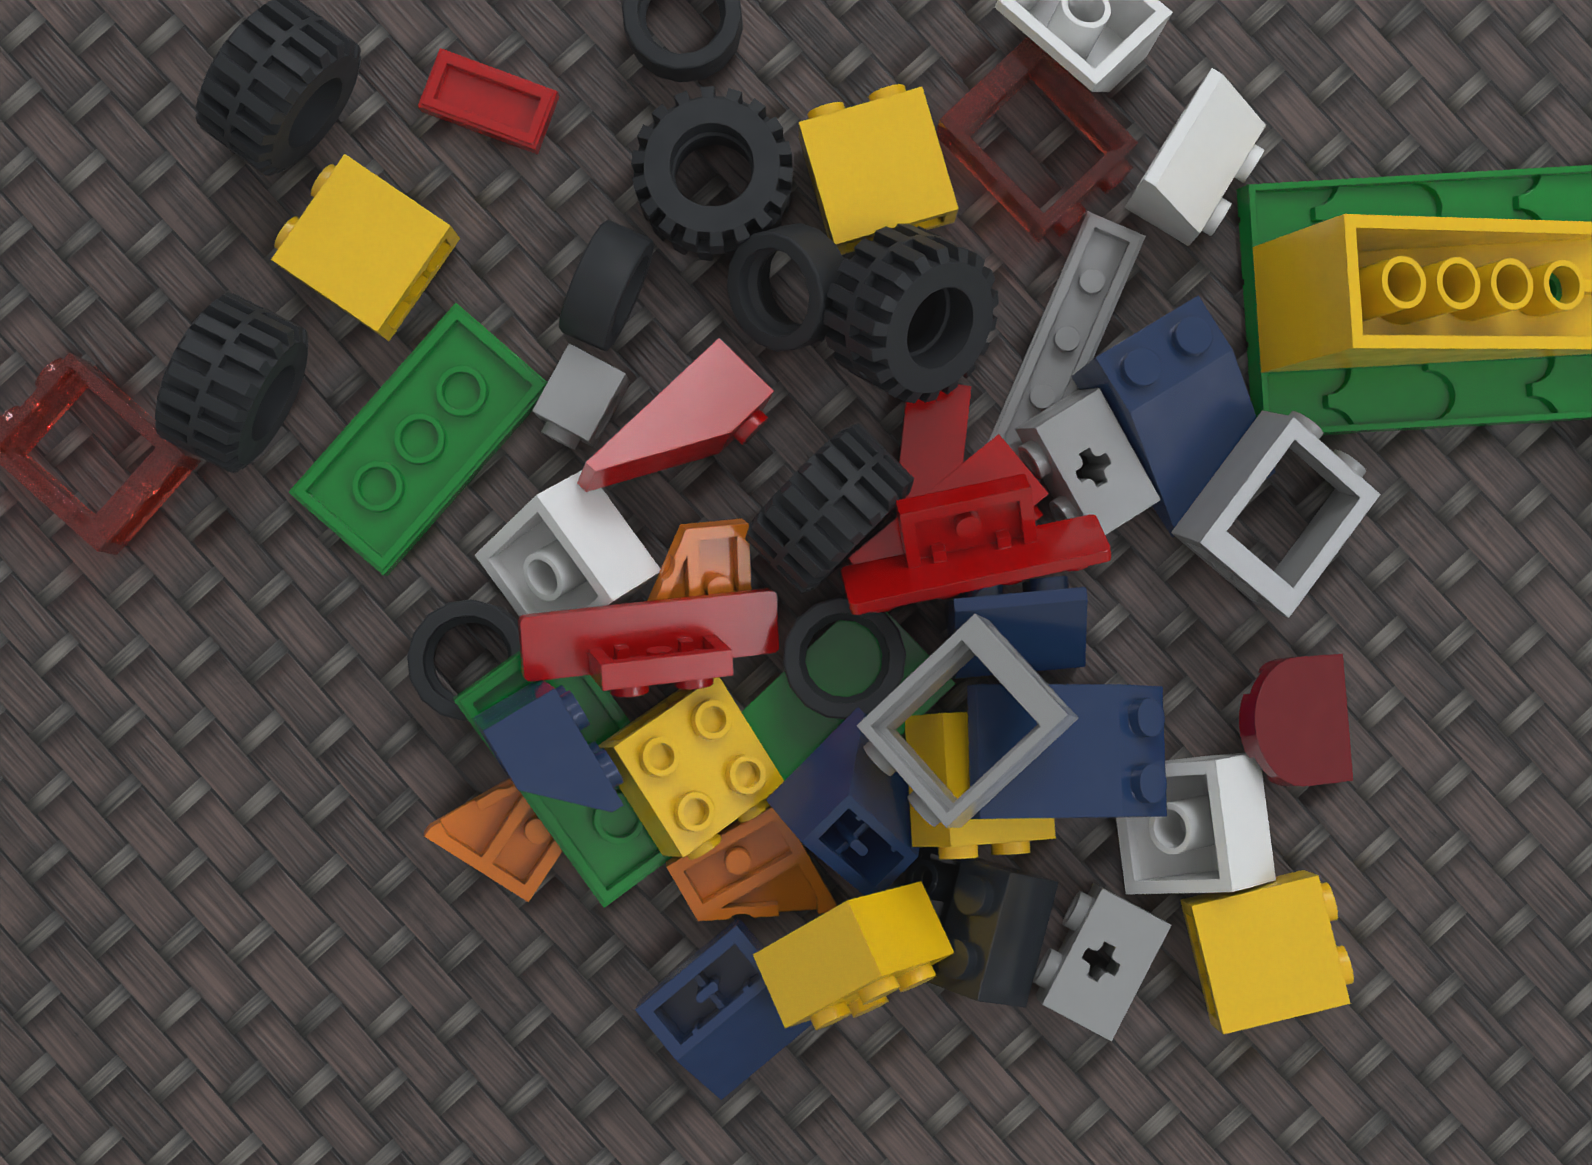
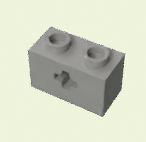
(1113, 480)
(1105, 994)

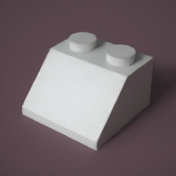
(1091, 37)
(1199, 161)
(567, 553)
(1211, 835)

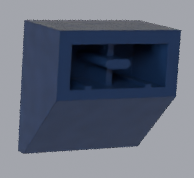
(1041, 622)
(544, 752)
(849, 810)
(718, 1012)

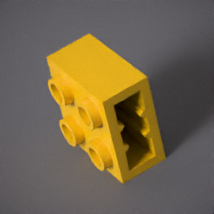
(877, 166)
(364, 246)
(944, 747)
(692, 769)
(1268, 951)

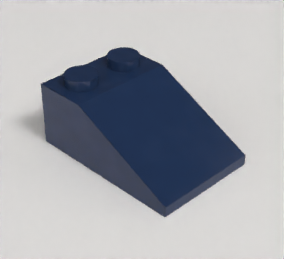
(1175, 401)
(1097, 768)

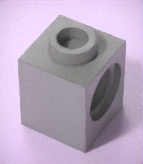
(580, 398)

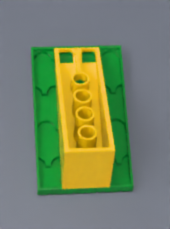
(1420, 298)

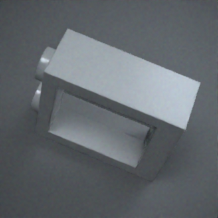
(1235, 483)
(894, 754)

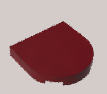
(1299, 721)

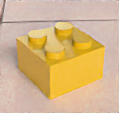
(854, 957)

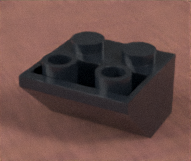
(992, 922)

